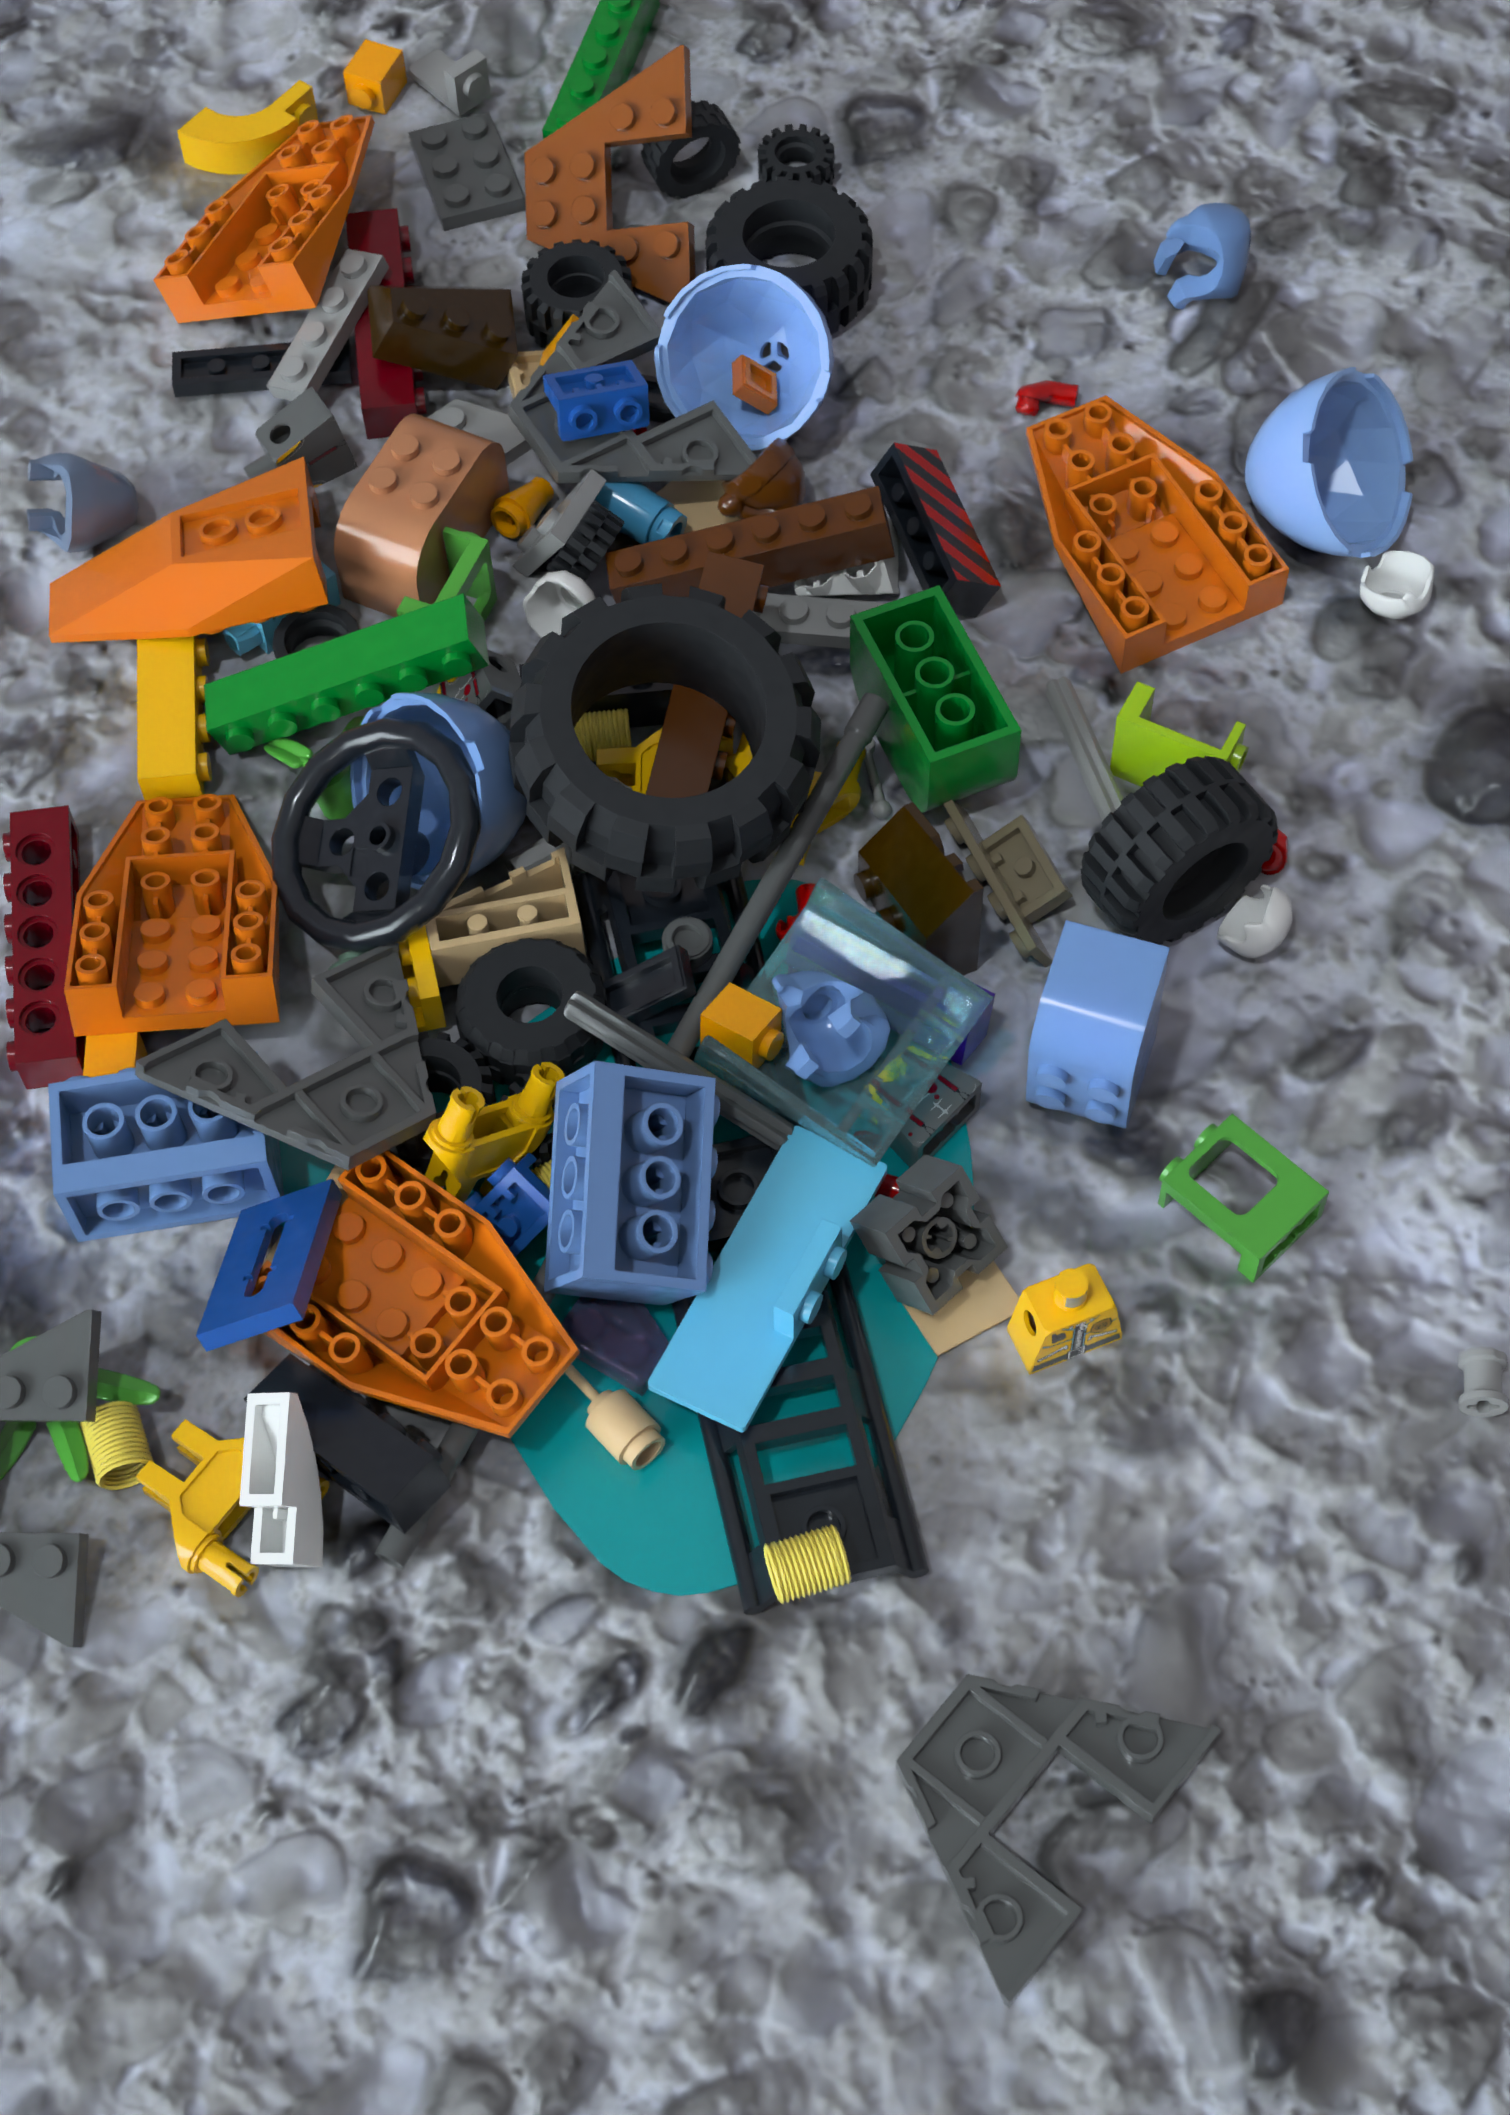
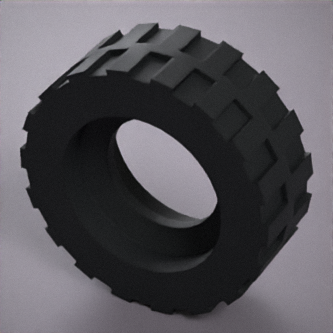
(706, 166)

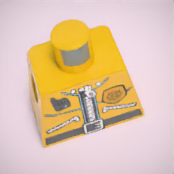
(1070, 1318)

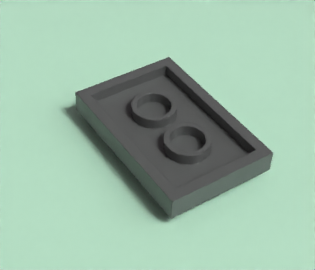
(466, 171)

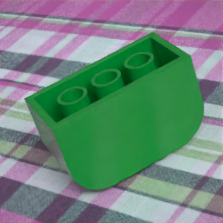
(945, 715)

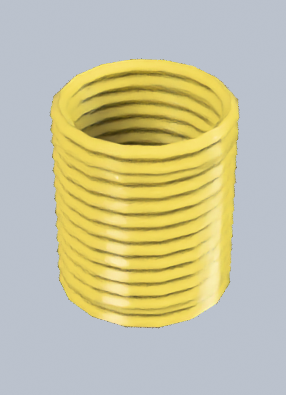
(603, 731)
(116, 1445)
(807, 1563)

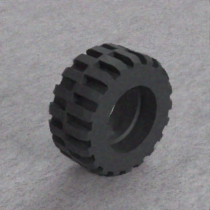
(804, 221)
(1179, 850)

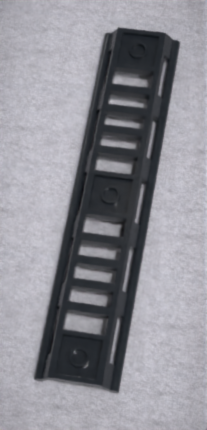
(839, 1497)

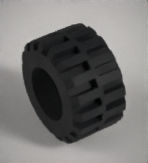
(564, 282)
(448, 1068)

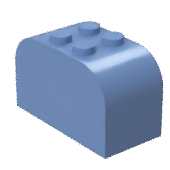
(1096, 1024)

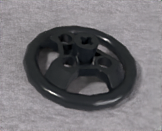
(384, 835)

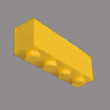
(172, 717)

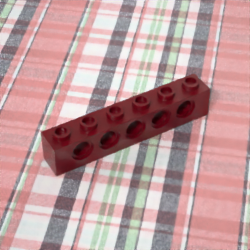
(53, 840)

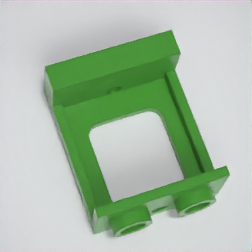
(469, 573)
(1272, 1223)

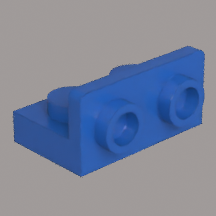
(598, 400)
(516, 1203)

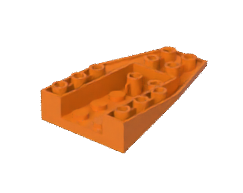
(272, 231)
(1148, 533)
(201, 567)
(176, 924)
(426, 1306)

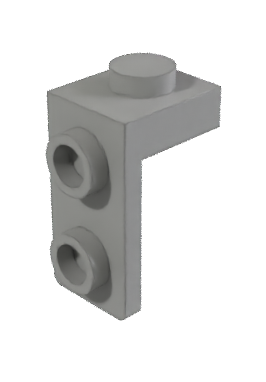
(455, 84)

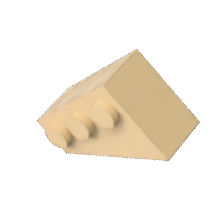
(527, 905)

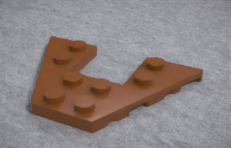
(572, 176)

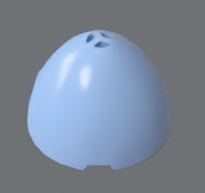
(736, 314)
(1334, 466)

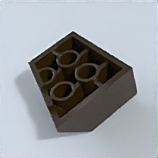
(445, 330)
(922, 889)

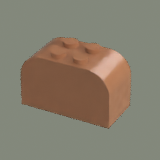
(396, 515)

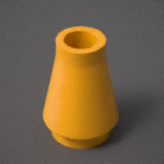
(521, 507)

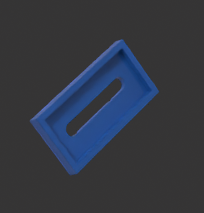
(231, 1309)

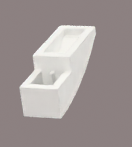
(281, 1483)

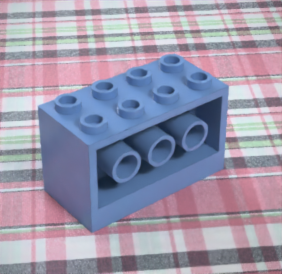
(150, 1159)
(631, 1184)

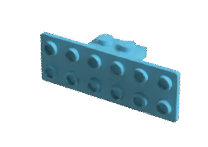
(767, 1280)

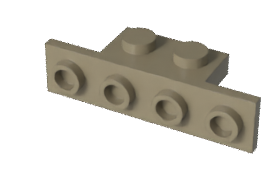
(1018, 872)

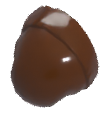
(767, 485)

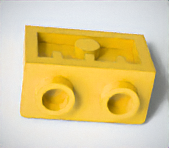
(422, 981)

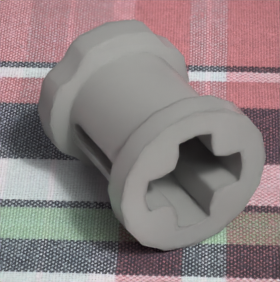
(1482, 1382)

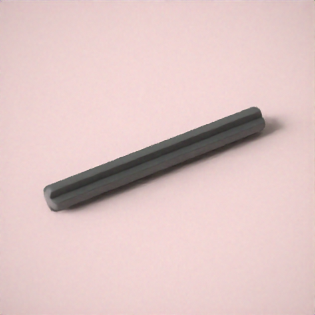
(655, 1054)

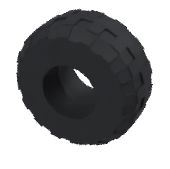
(519, 976)

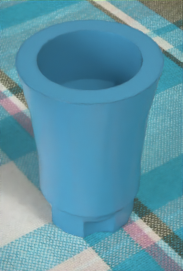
(644, 512)

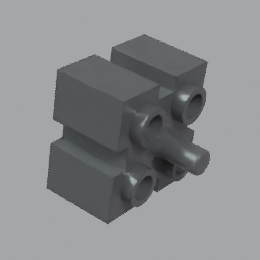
(929, 1234)

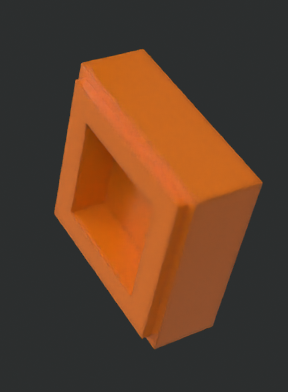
(754, 384)

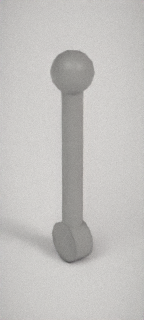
(881, 808)

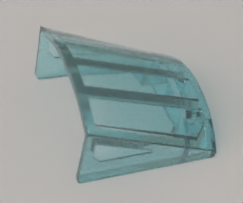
(924, 1004)

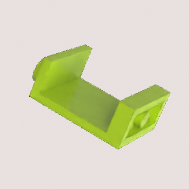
(1149, 748)

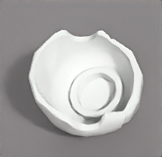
(1398, 584)
(554, 598)
(1257, 925)

